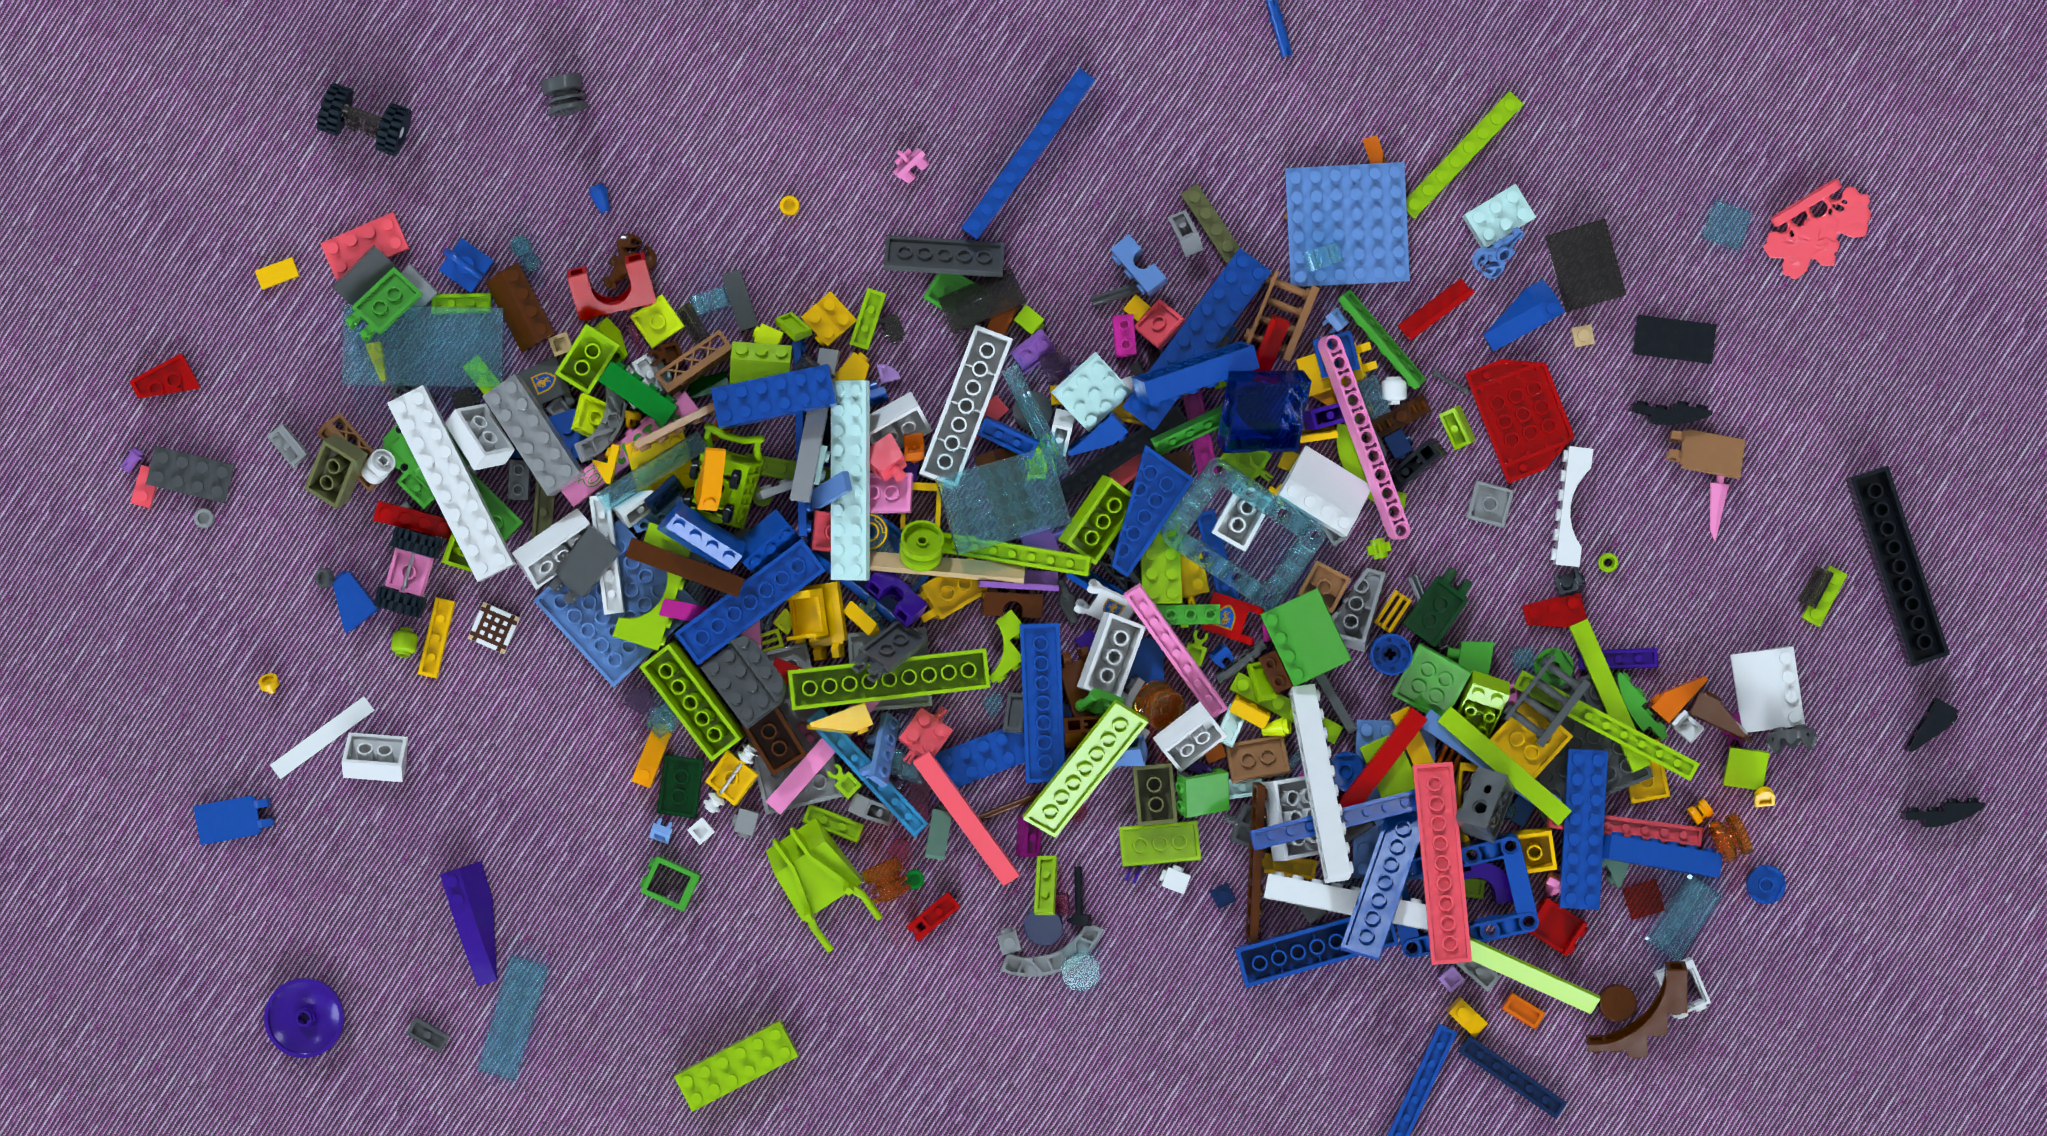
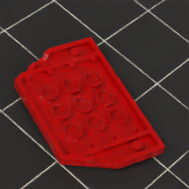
(1520, 415)

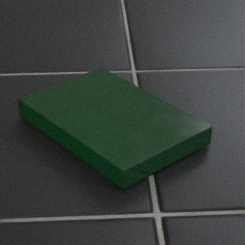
(680, 786)

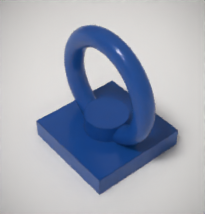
(466, 265)

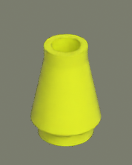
(1278, 727)

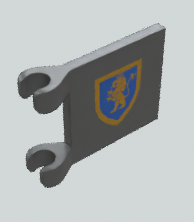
(546, 384)

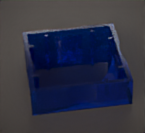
(1263, 411)

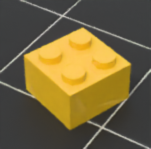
(1537, 849)

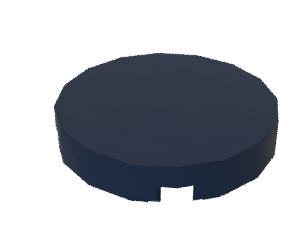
(1043, 928)

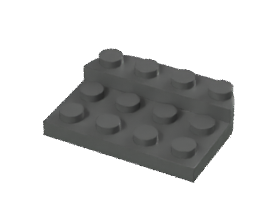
(746, 680)

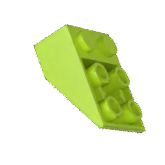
(1483, 701)

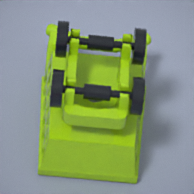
(738, 479)

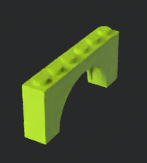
(650, 628)

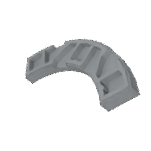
(1051, 963)

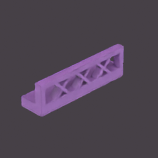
(1032, 581)

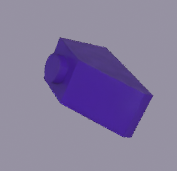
(1322, 416)

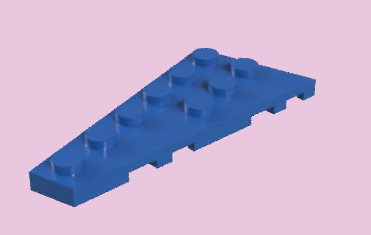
(1153, 498)

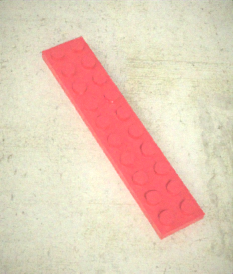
(1442, 863)

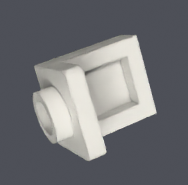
(1687, 726)

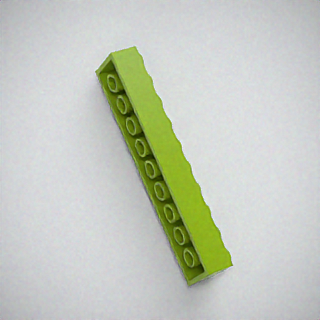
(914, 677)

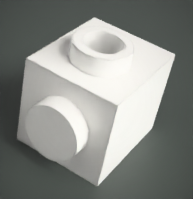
(1175, 878)

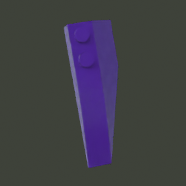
(473, 915)

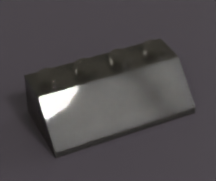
(981, 301)

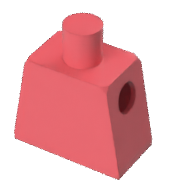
(887, 459)

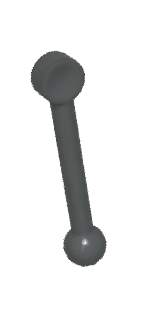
(1436, 373)

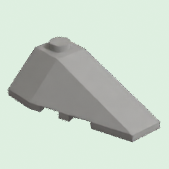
(1358, 610)

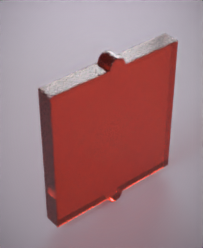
(1643, 899)

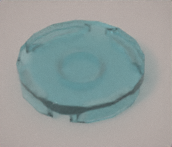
(1080, 971)

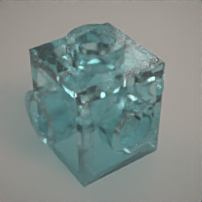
(662, 720)

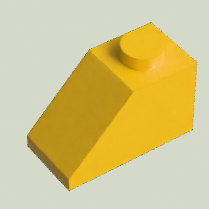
(1467, 1016)

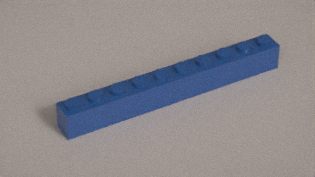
(1028, 154)

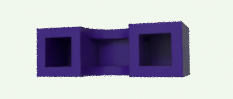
(889, 584)

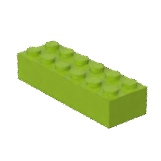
(693, 700)
(736, 1065)

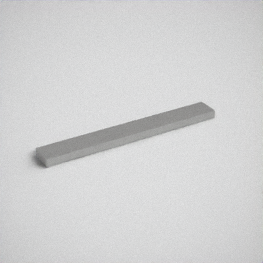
(812, 439)

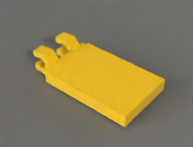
(1318, 385)
(948, 595)
(835, 622)

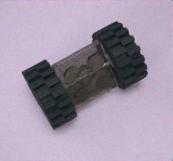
(338, 112)

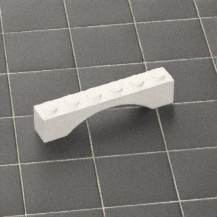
(1567, 548)

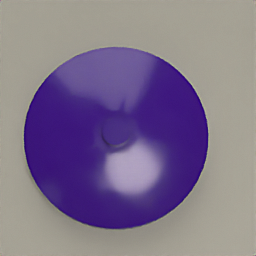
(304, 1017)

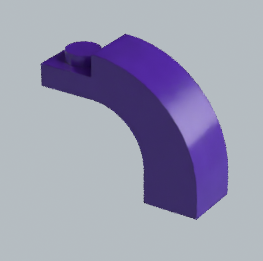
(1495, 877)

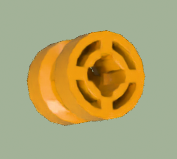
(1703, 811)

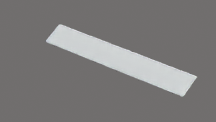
(322, 737)

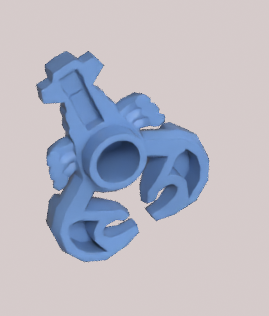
(1497, 254)

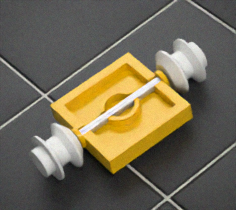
(731, 778)

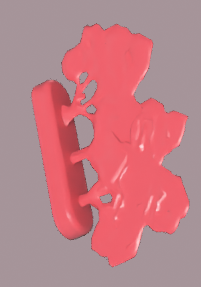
(1817, 235)

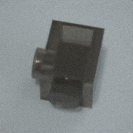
(465, 398)

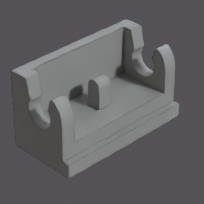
(288, 445)

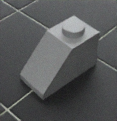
(1185, 233)
(870, 809)

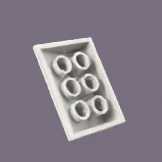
(1324, 491)
(1767, 689)
(1288, 802)

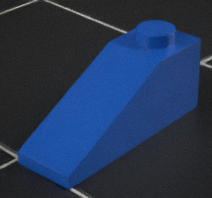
(1104, 434)

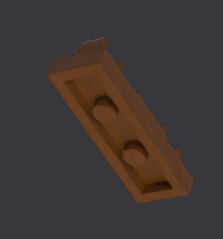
(1401, 416)

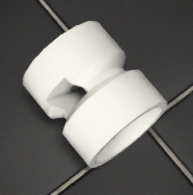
(378, 466)

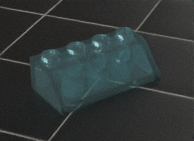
(1683, 917)

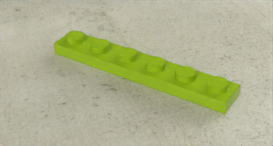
(1280, 706)

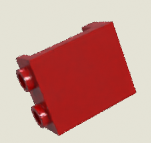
(1558, 927)

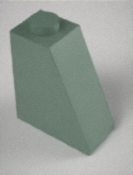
(938, 833)

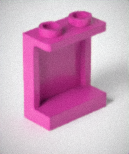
(1124, 336)

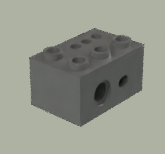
(1485, 804)

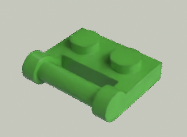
(1101, 703)

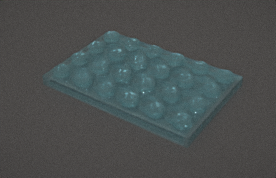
(1003, 500)

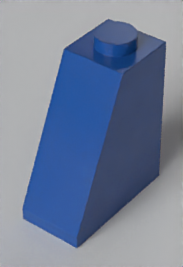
(353, 601)

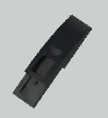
(1677, 414)
(1949, 812)

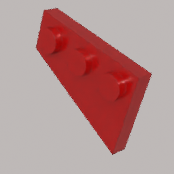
(1555, 611)

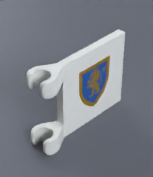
(1105, 601)

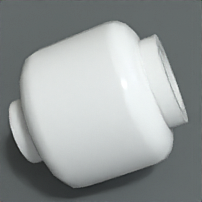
(1394, 390)

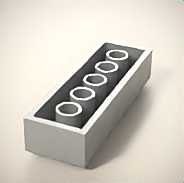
(533, 435)

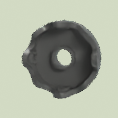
(1791, 738)

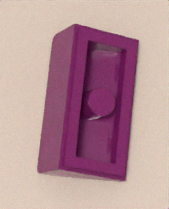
(1028, 839)

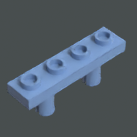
(884, 743)

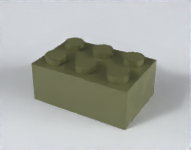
(335, 471)
(1154, 794)

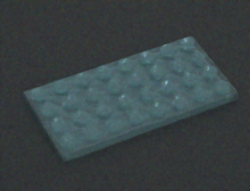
(428, 349)

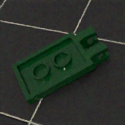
(1437, 608)

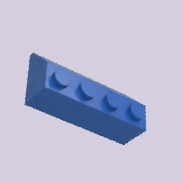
(702, 536)

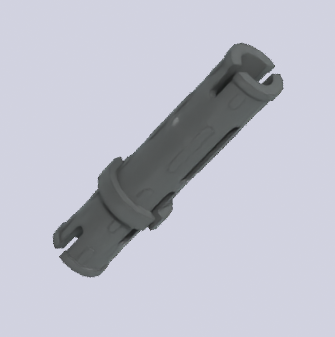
(1241, 661)

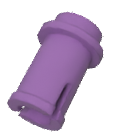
(132, 459)

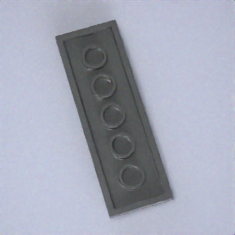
(944, 256)

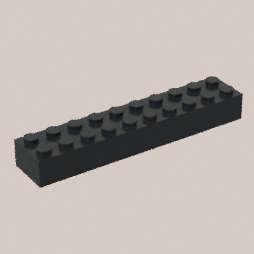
(1897, 566)

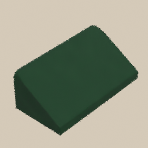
(703, 385)

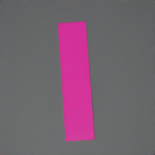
(680, 610)

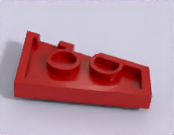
(167, 378)

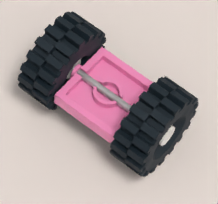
(408, 572)

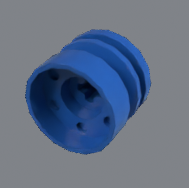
(1399, 661)

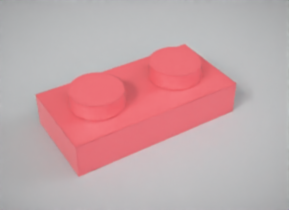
(143, 494)

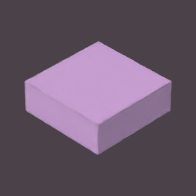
(1451, 978)

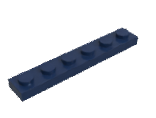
(1512, 1076)

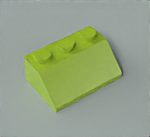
(758, 360)

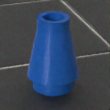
(600, 197)

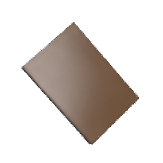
(1257, 759)

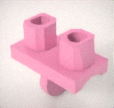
(907, 161)

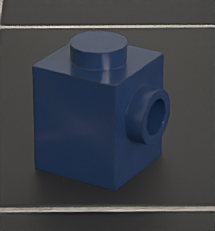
(1398, 444)

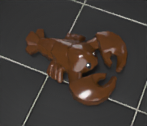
(620, 270)

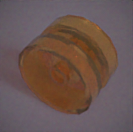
(1159, 704)
(1730, 837)

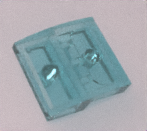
(1372, 397)

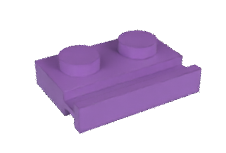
(1031, 349)

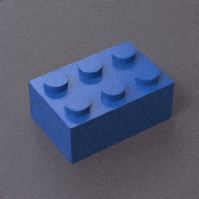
(767, 541)

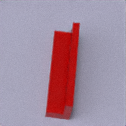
(1435, 309)
(1271, 342)

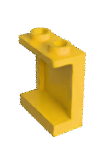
(807, 616)

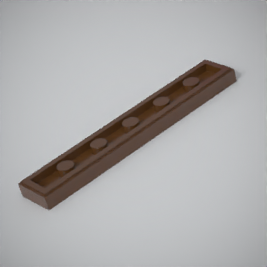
(684, 567)

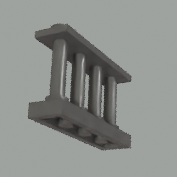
(1554, 718)

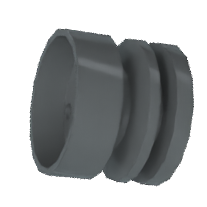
(564, 94)

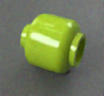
(404, 642)

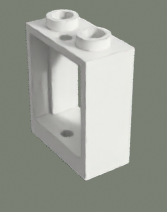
(1697, 1005)

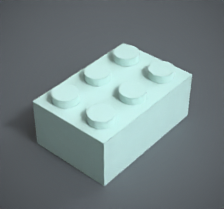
(1499, 216)

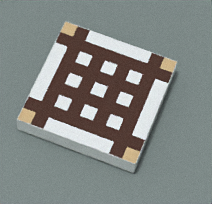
(494, 628)

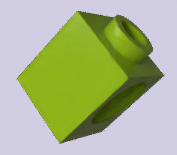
(1029, 320)

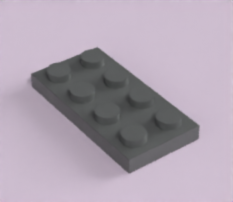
(190, 474)

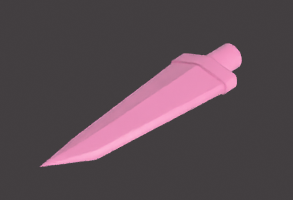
(1717, 500)

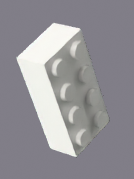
(1111, 654)

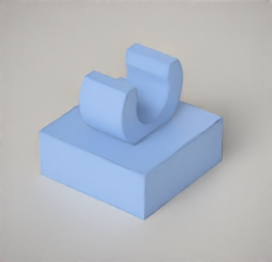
(1336, 319)
(661, 832)

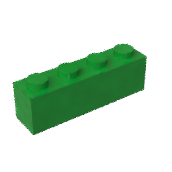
(639, 393)

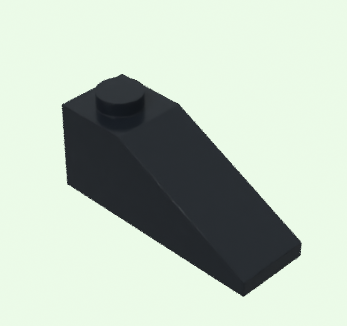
(1417, 463)
(1933, 722)

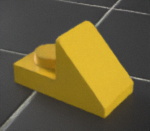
(608, 469)

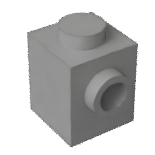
(745, 822)
(1008, 941)

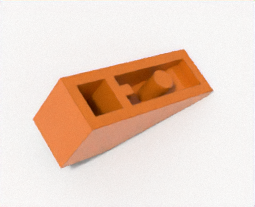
(1671, 701)

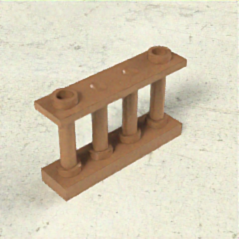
(1300, 313)

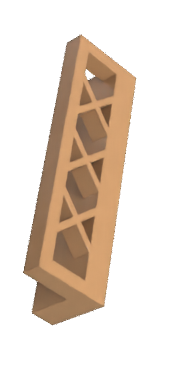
(699, 369)
(329, 429)

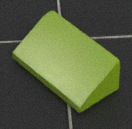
(1457, 427)

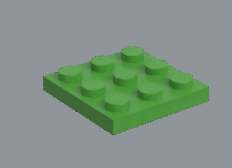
(1431, 681)

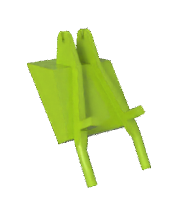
(815, 874)

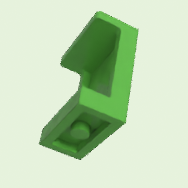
(1203, 793)

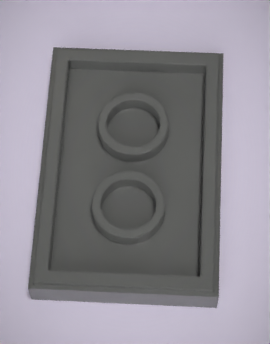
(363, 275)

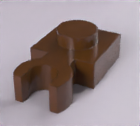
(666, 353)

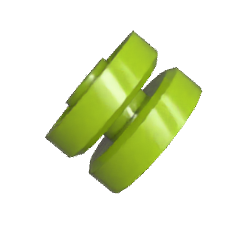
(921, 545)

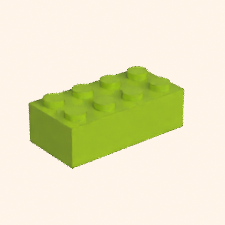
(1097, 519)

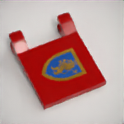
(1232, 617)

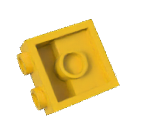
(828, 319)

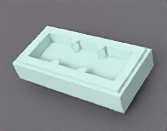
(1231, 726)

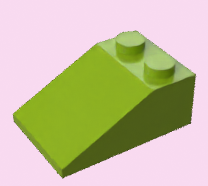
(587, 359)

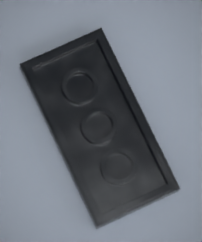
(1674, 339)

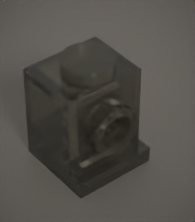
(893, 329)

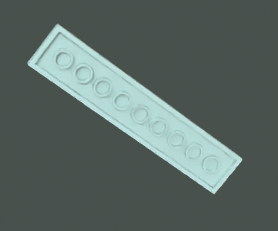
(851, 453)

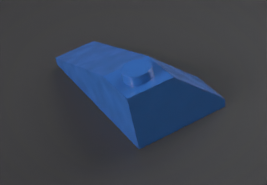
(1529, 311)

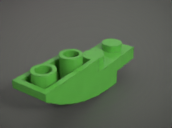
(1634, 701)

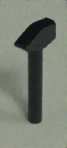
(1079, 919)

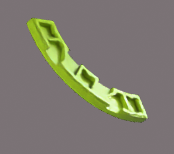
(1351, 462)

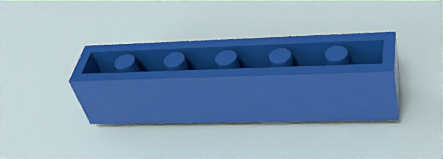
(1662, 856)

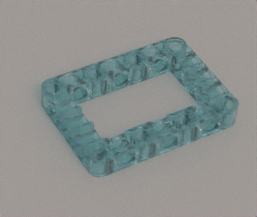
(1263, 500)

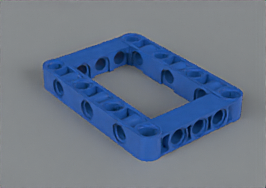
(1506, 924)

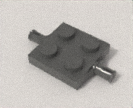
(1241, 825)

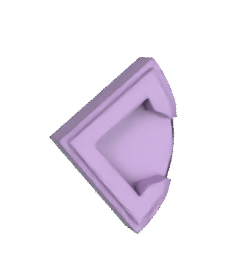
(887, 373)

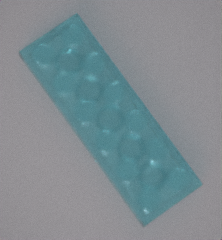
(513, 1018)

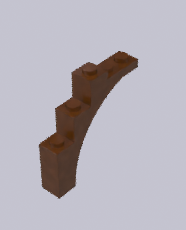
(1653, 1022)

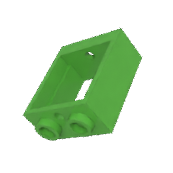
(646, 880)

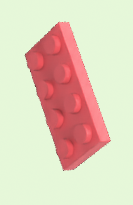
(350, 246)

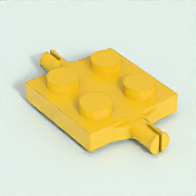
(1193, 579)

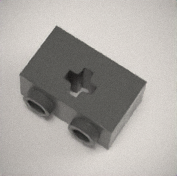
(519, 481)

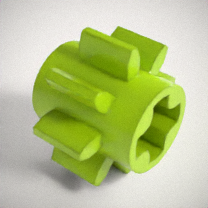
(1379, 548)

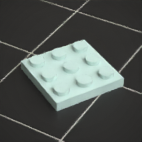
(1091, 391)

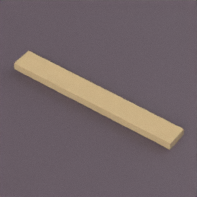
(952, 568)

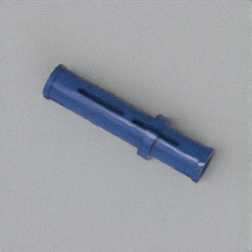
(1279, 27)

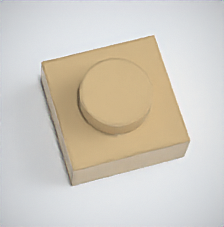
(1582, 335)
(560, 344)

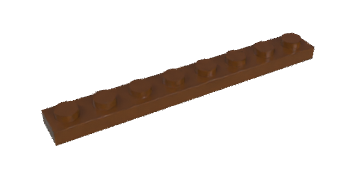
(1255, 868)

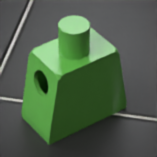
(1473, 655)

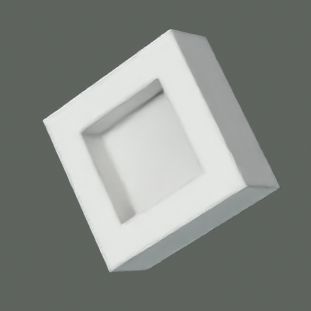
(701, 830)

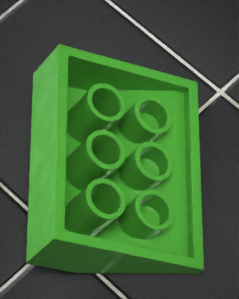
(1306, 637)

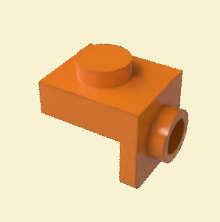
(914, 447)

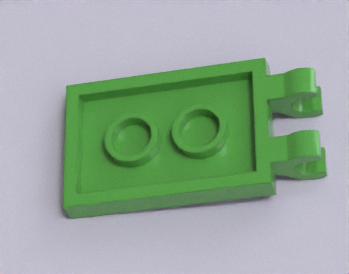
(383, 304)

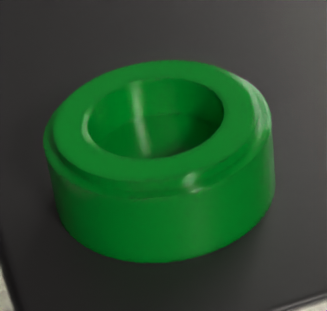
(915, 878)

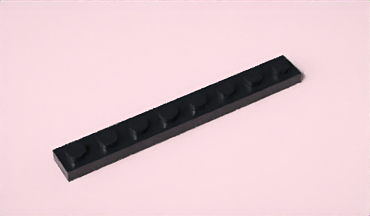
(1118, 454)

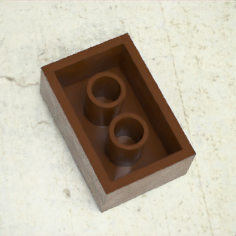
(776, 741)

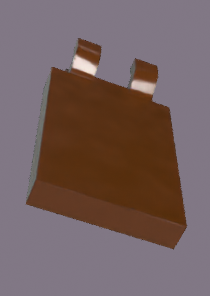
(1070, 676)

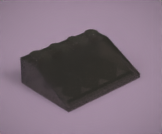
(1585, 265)

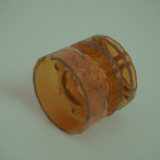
(886, 880)

